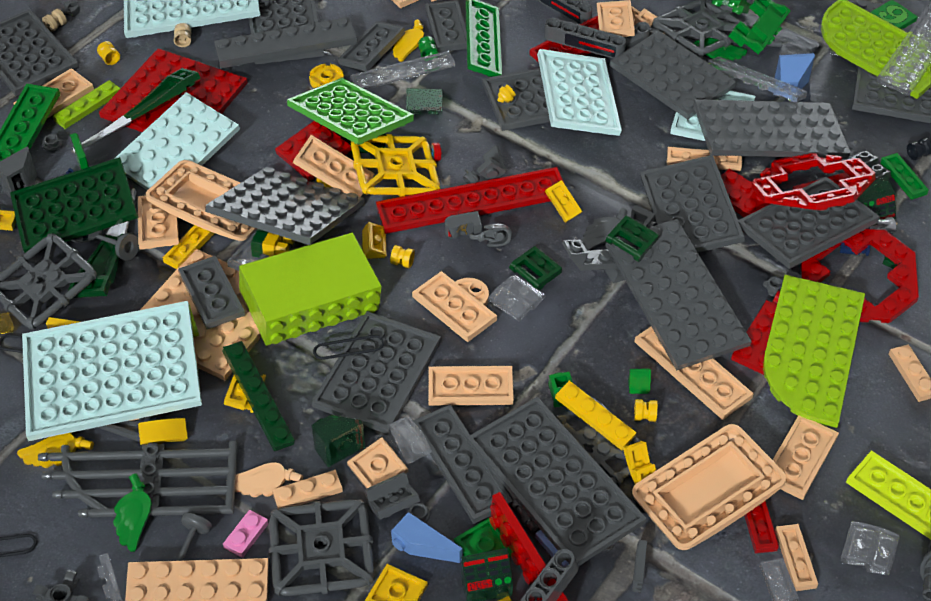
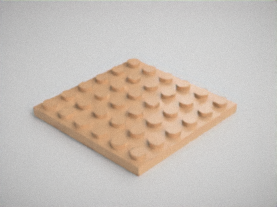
(210, 341)

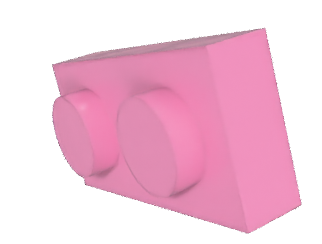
(245, 533)

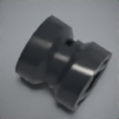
(918, 149)

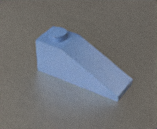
(423, 541)

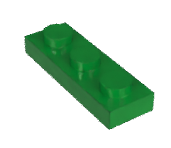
(904, 176)

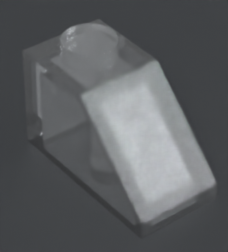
(410, 439)

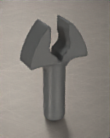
(71, 8)

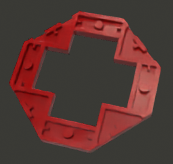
(850, 188)
(902, 276)

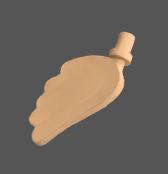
(264, 479)

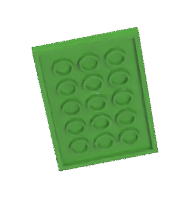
(350, 110)

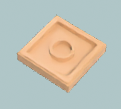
(376, 464)

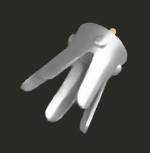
(886, 224)

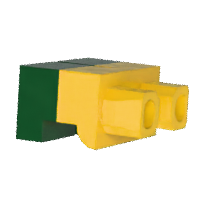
(268, 244)

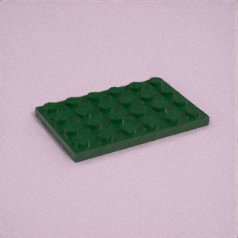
(74, 204)

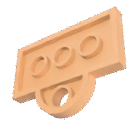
(456, 304)

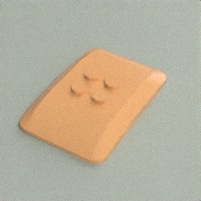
(187, 191)
(709, 487)

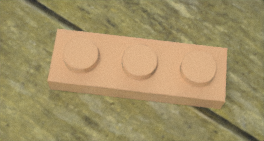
(912, 371)
(308, 490)
(796, 557)

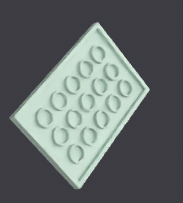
(578, 92)
(181, 133)

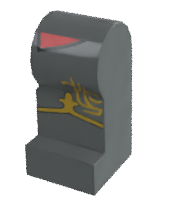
(463, 224)

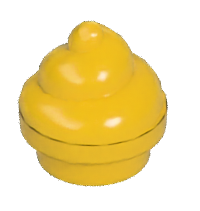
(506, 94)

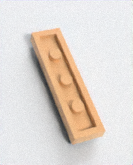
(678, 155)

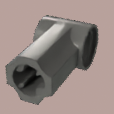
(642, 31)

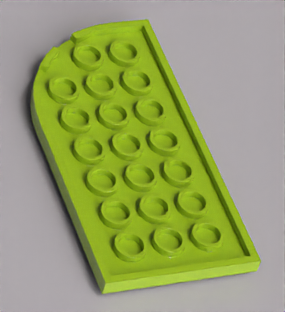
(865, 39)
(812, 347)

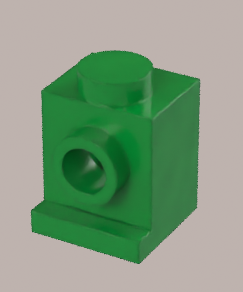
(556, 383)

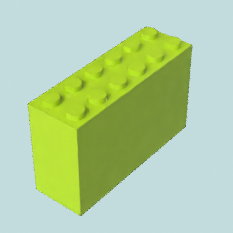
(309, 288)

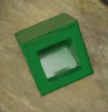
(639, 381)

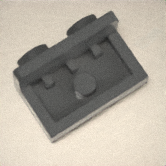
(391, 496)

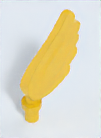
(408, 41)
(52, 445)

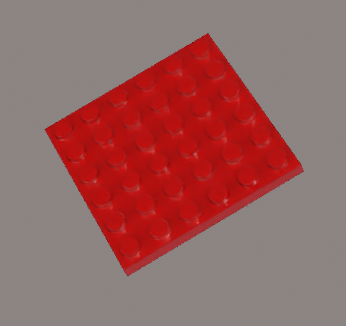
(215, 88)

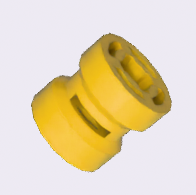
(108, 53)
(402, 256)
(645, 410)

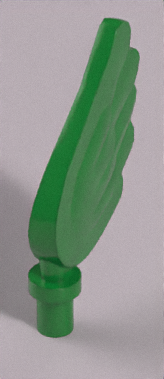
(730, 52)
(132, 514)

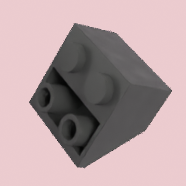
(17, 171)

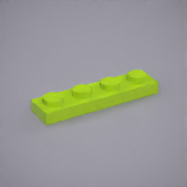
(86, 104)

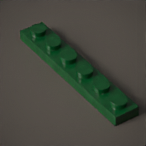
(258, 396)

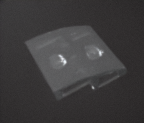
(516, 297)
(870, 547)

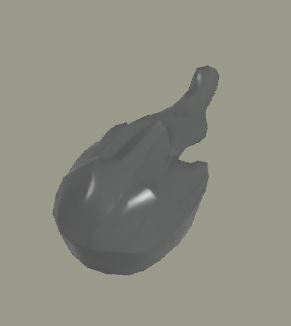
(497, 234)

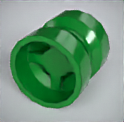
(427, 46)

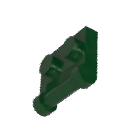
(636, 234)
(538, 263)

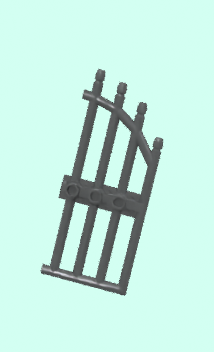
(150, 473)

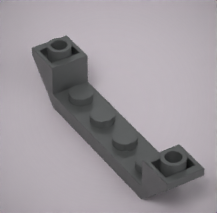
(588, 259)

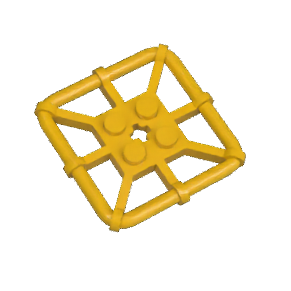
(404, 169)

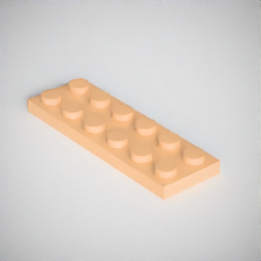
(706, 380)
(198, 580)

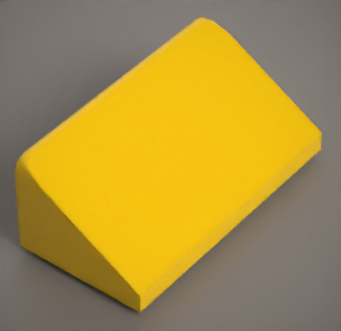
(374, 241)

